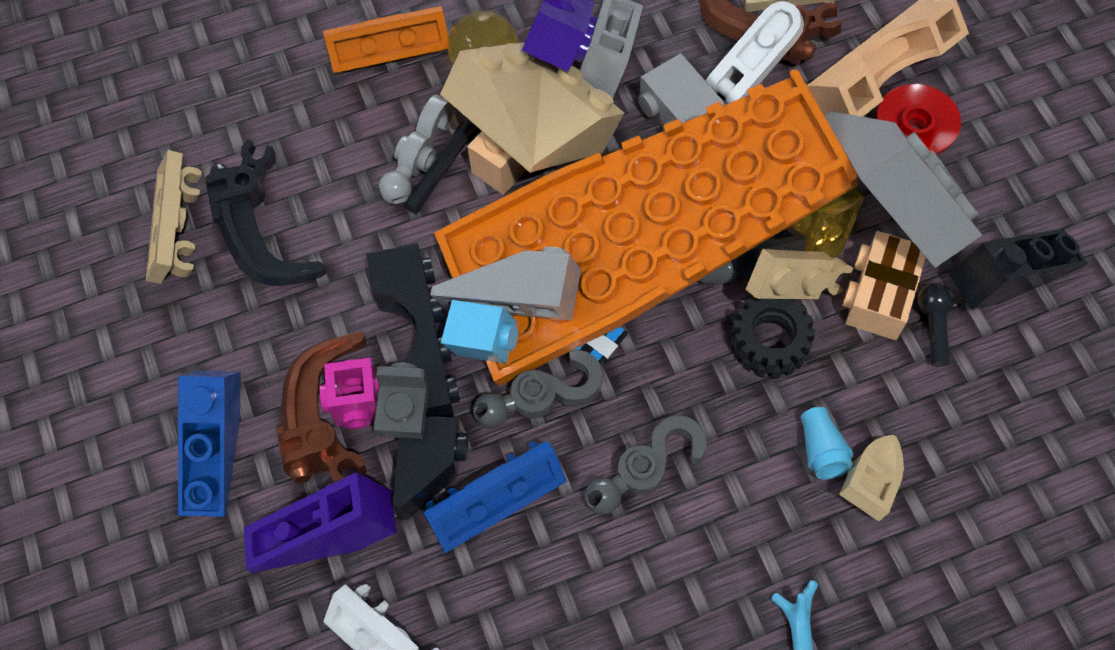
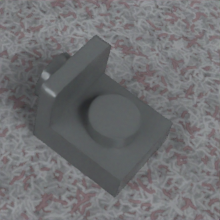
(401, 401)

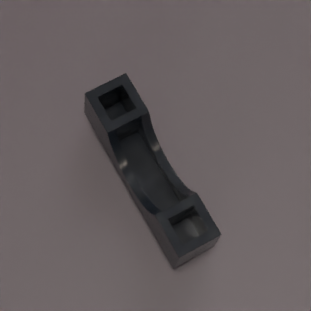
(401, 288)

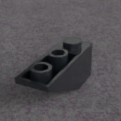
(1015, 266)

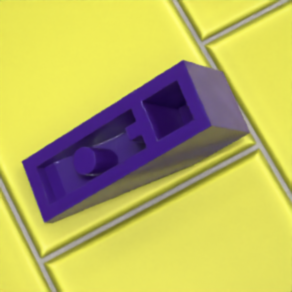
(321, 525)

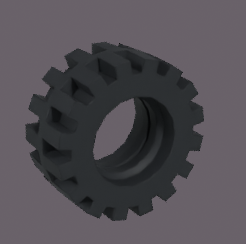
(763, 358)

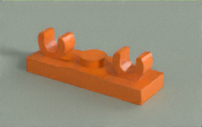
(386, 39)

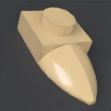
(875, 477)

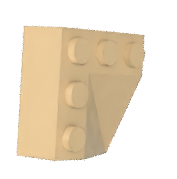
(531, 106)

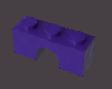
(561, 32)

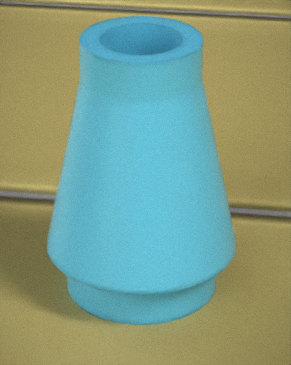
(825, 446)

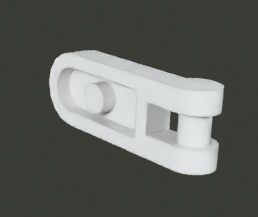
(758, 50)

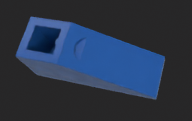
(206, 440)

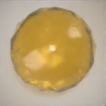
(478, 31)

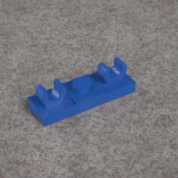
(495, 495)

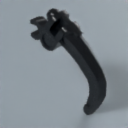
(232, 197)

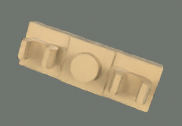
(170, 218)

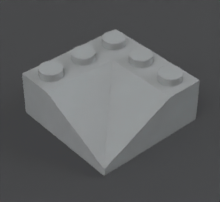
(908, 184)

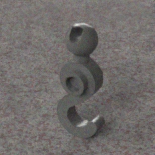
(535, 393)
(643, 466)

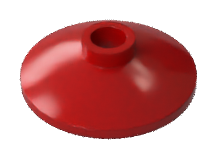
(926, 109)

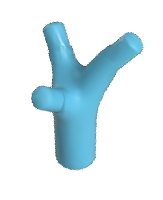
(799, 616)

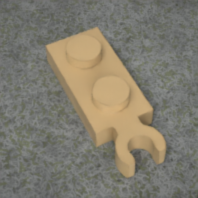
(795, 275)

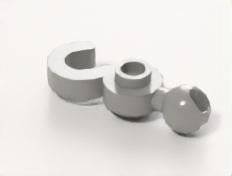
(416, 151)

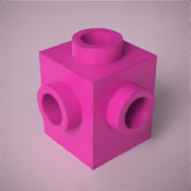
(350, 392)

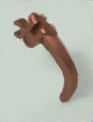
(735, 22)
(304, 440)

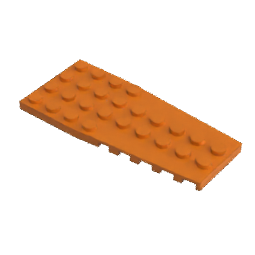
(659, 212)

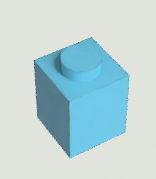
(480, 331)

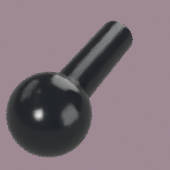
(936, 302)

